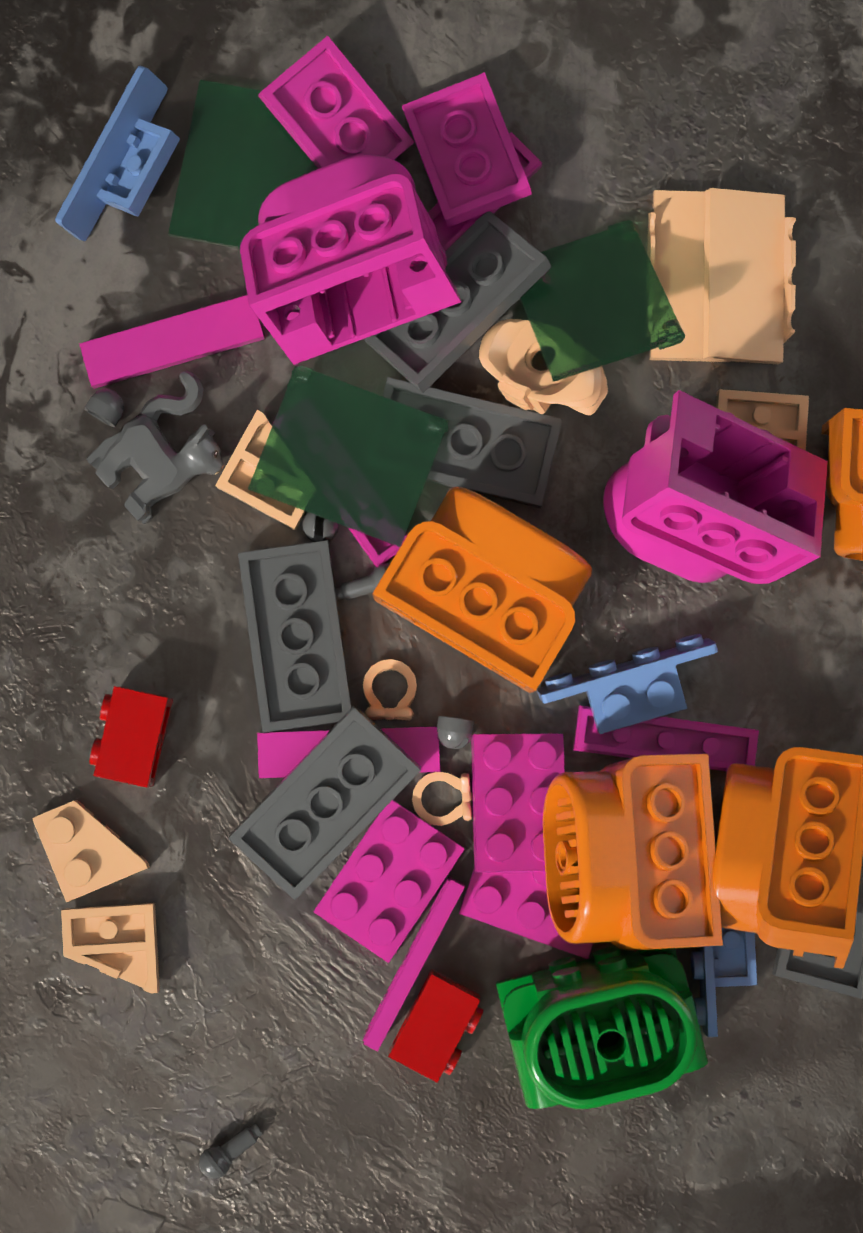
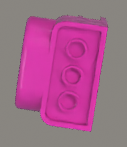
(343, 257)
(717, 498)

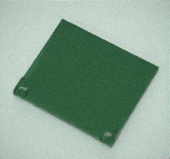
(231, 165)
(599, 303)
(348, 455)

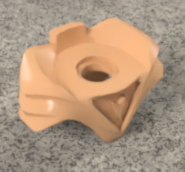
(508, 356)

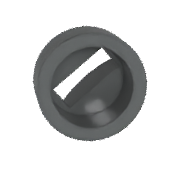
(106, 406)
(330, 528)
(454, 732)

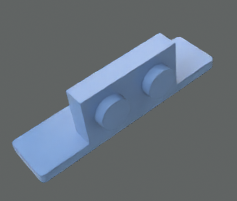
(124, 159)
(633, 689)
(722, 967)

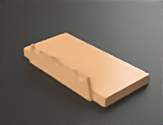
(677, 257)
(747, 276)

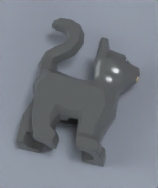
(152, 456)

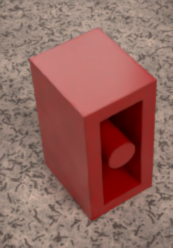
(131, 736)
(436, 1026)

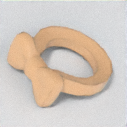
(402, 711)
(463, 809)

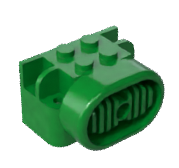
(564, 1011)

